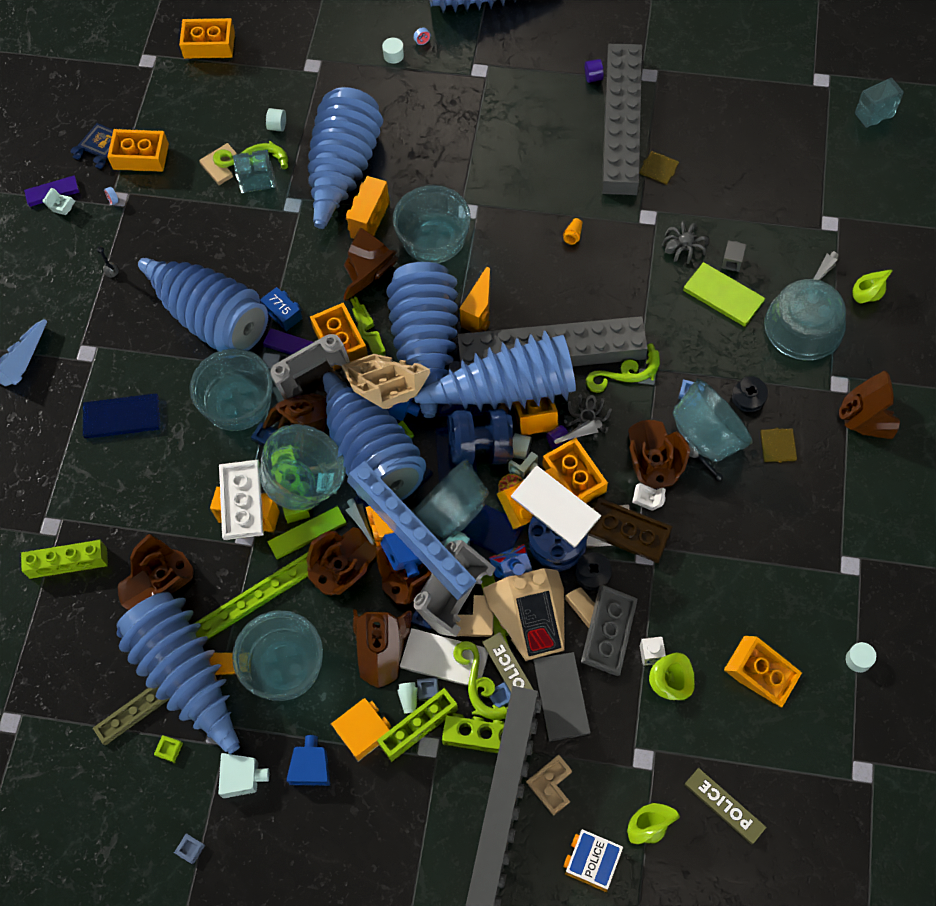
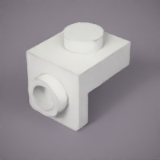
(649, 497)

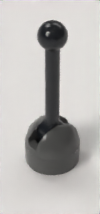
(107, 268)
(694, 454)

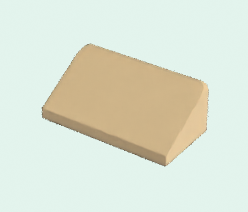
(581, 604)

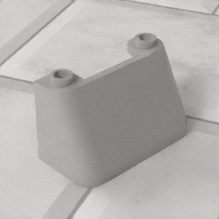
(325, 349)
(437, 604)

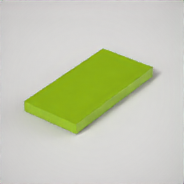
(724, 294)

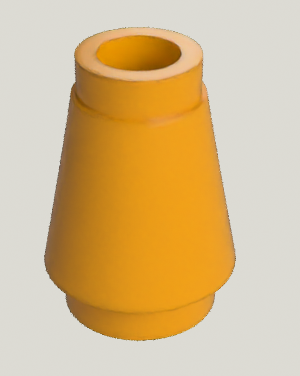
(573, 232)

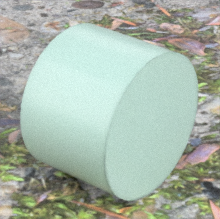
(393, 50)
(276, 119)
(521, 446)
(860, 657)

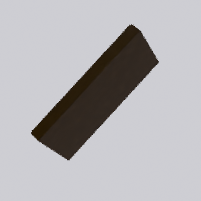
(630, 530)

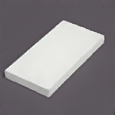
(241, 500)
(555, 506)
(434, 657)

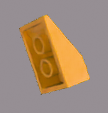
(475, 308)
(535, 418)
(763, 670)

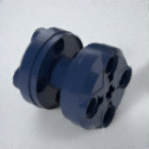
(494, 437)
(550, 547)

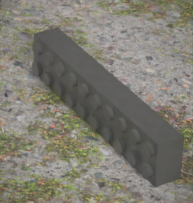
(622, 119)
(587, 341)
(503, 798)

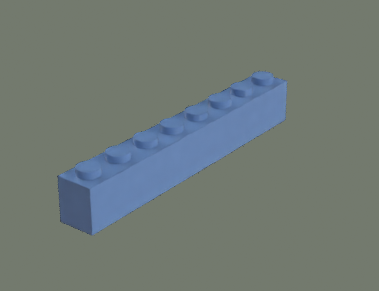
(411, 530)

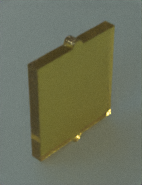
(659, 167)
(778, 445)

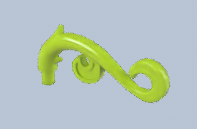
(271, 147)
(626, 376)
(473, 684)

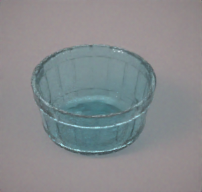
(432, 223)
(806, 320)
(232, 389)
(710, 423)
(300, 467)
(453, 502)
(278, 655)

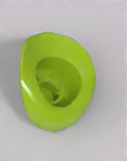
(871, 286)
(672, 677)
(651, 823)

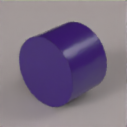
(594, 70)
(555, 434)

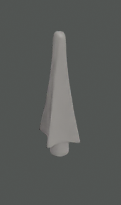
(827, 264)
(586, 428)
(357, 513)

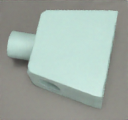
(240, 775)

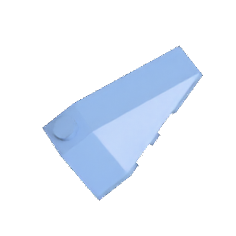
(16, 361)

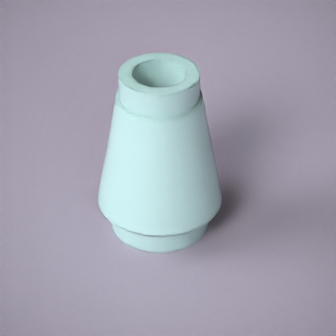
(408, 697)

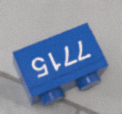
(282, 308)

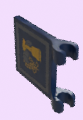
(97, 143)

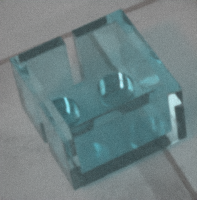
(879, 102)
(254, 171)

